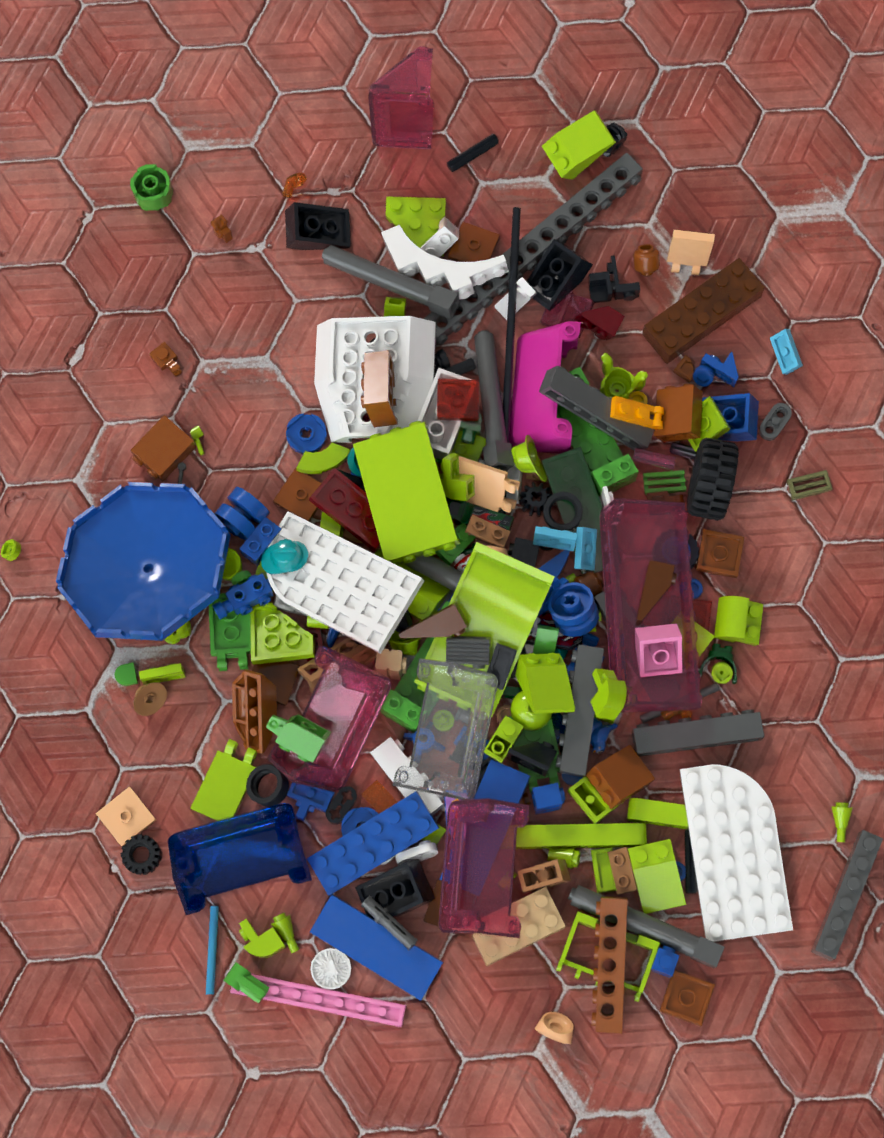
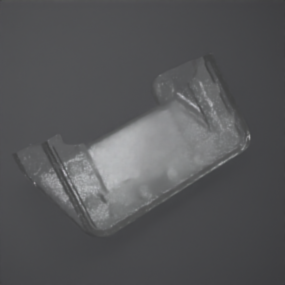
(450, 730)

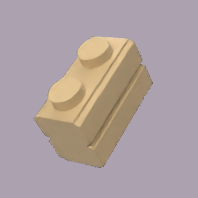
(391, 663)

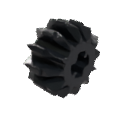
(619, 136)
(536, 492)

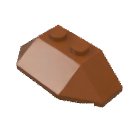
(253, 705)

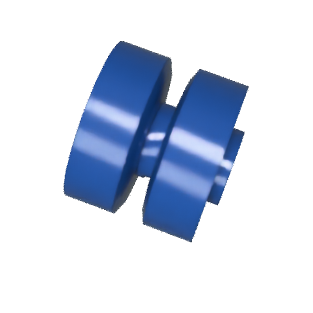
(245, 509)

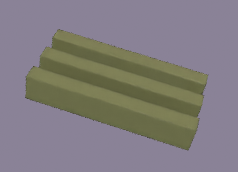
(794, 496)

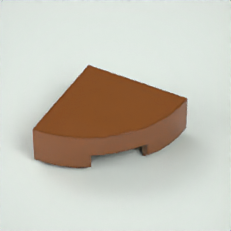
(685, 369)

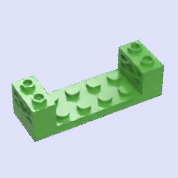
(600, 450)
(406, 700)

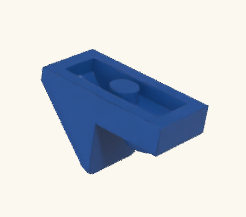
(725, 371)

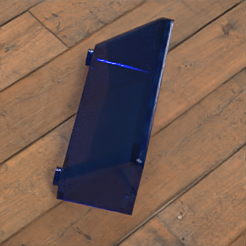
(237, 854)

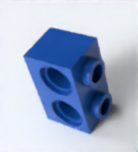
(259, 541)
(547, 798)

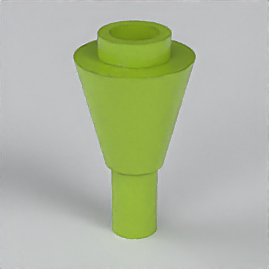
(841, 816)
(284, 927)

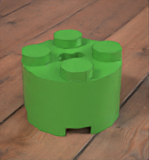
(151, 187)

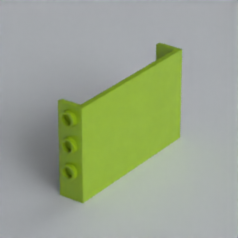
(406, 493)

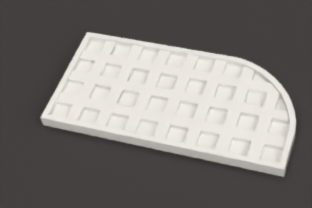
(344, 585)
(735, 854)

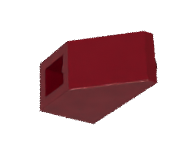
(601, 321)

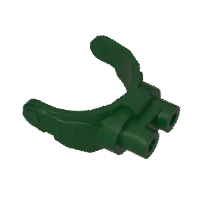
(724, 654)

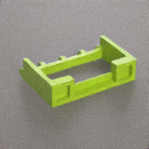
(640, 941)

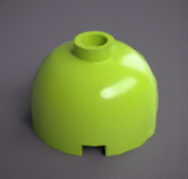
(523, 714)

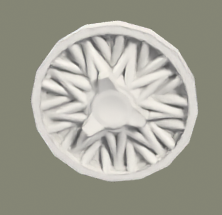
(330, 969)

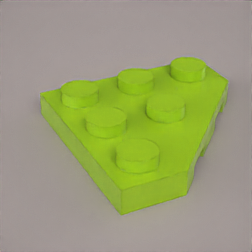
(416, 216)
(277, 637)

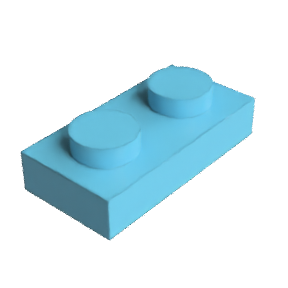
(786, 351)
(554, 538)
(585, 549)

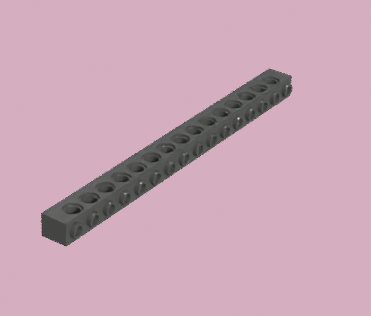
(624, 167)

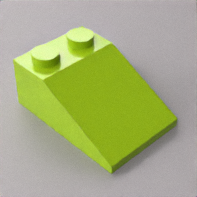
(578, 145)
(545, 683)
(657, 876)

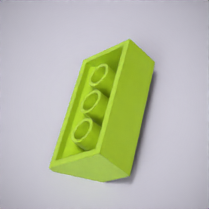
(428, 597)

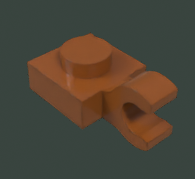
(221, 229)
(165, 358)

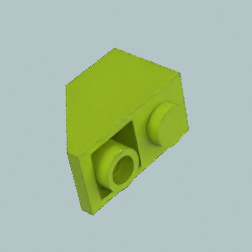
(503, 739)

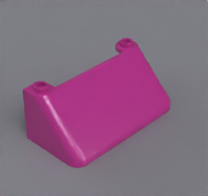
(530, 410)

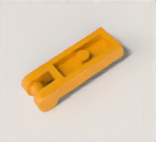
(636, 412)

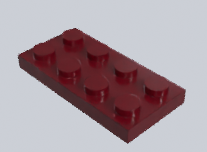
(347, 506)

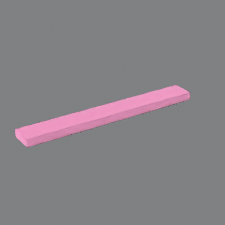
(331, 1001)

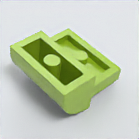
(738, 620)
(590, 800)

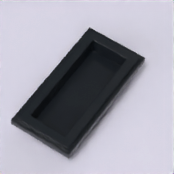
(501, 663)

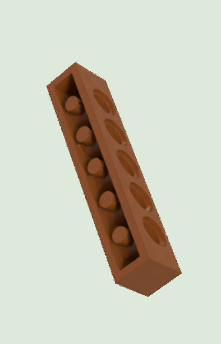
(610, 1022)

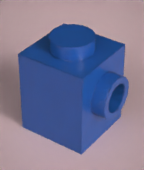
(665, 961)

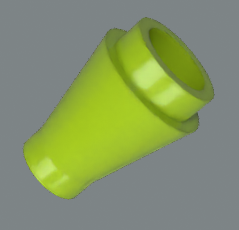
(571, 856)

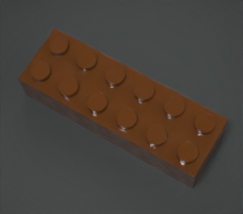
(703, 310)

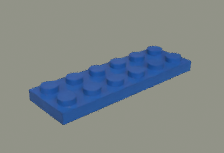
(373, 843)

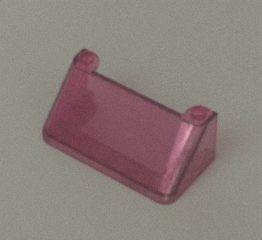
(402, 103)
(347, 705)
(480, 868)

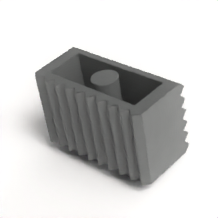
(468, 650)

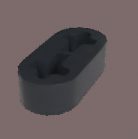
(337, 802)

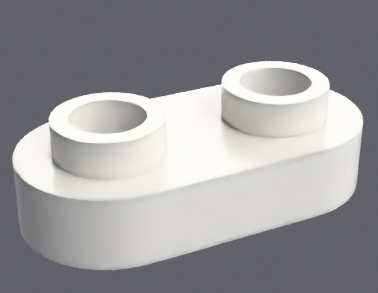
(422, 852)

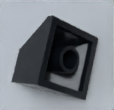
(533, 756)

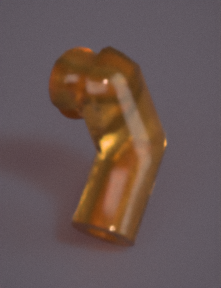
(293, 182)
(669, 714)

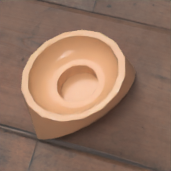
(556, 1027)

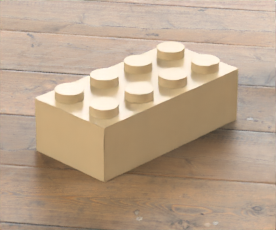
(538, 920)

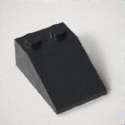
(316, 227)
(557, 274)
(398, 889)

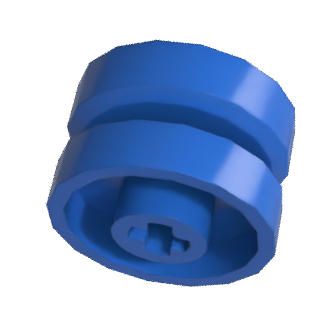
(573, 609)

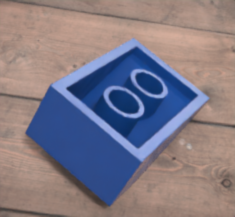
(740, 414)

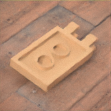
(690, 250)
(489, 485)

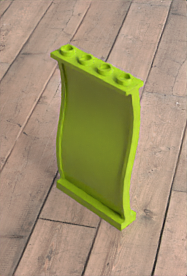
(498, 602)

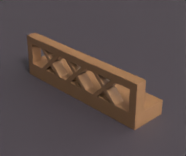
(359, 653)

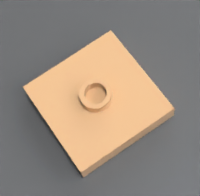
(126, 816)

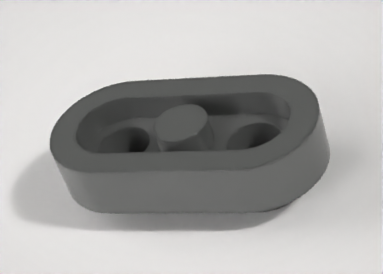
(775, 423)

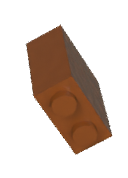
(681, 413)
(162, 449)
(620, 776)

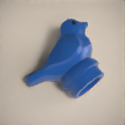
(600, 735)

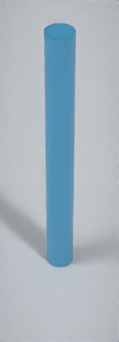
(212, 950)

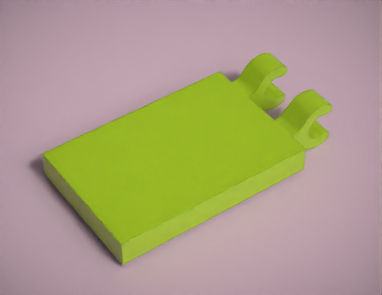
(224, 783)

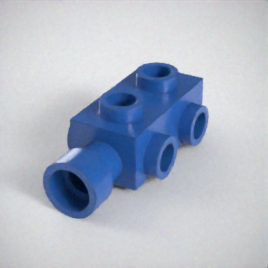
(250, 597)

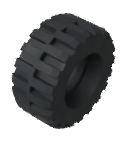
(712, 479)

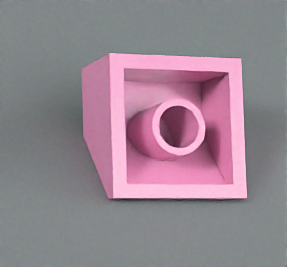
(658, 650)

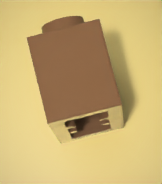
(544, 875)

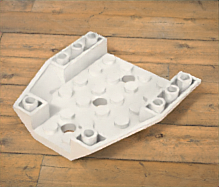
(339, 370)

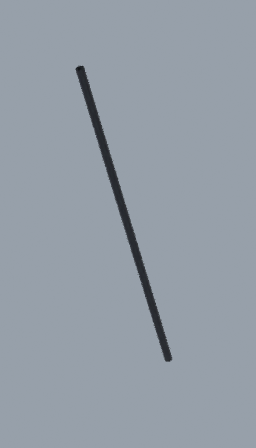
(511, 322)

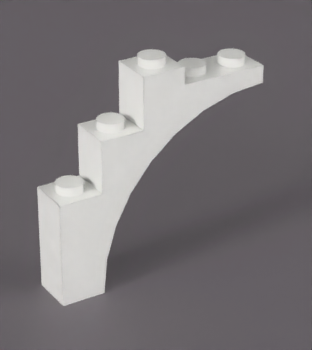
(436, 271)

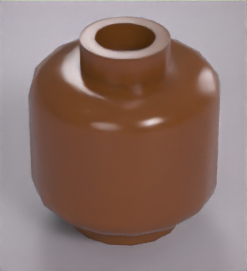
(646, 259)

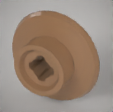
(149, 698)

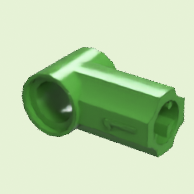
(243, 981)

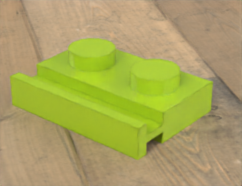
(162, 674)

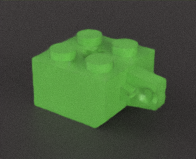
(299, 736)

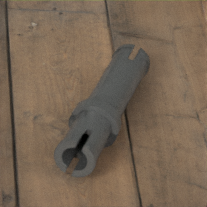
(385, 919)

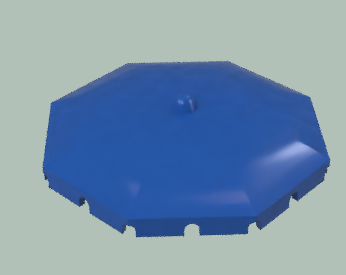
(143, 561)

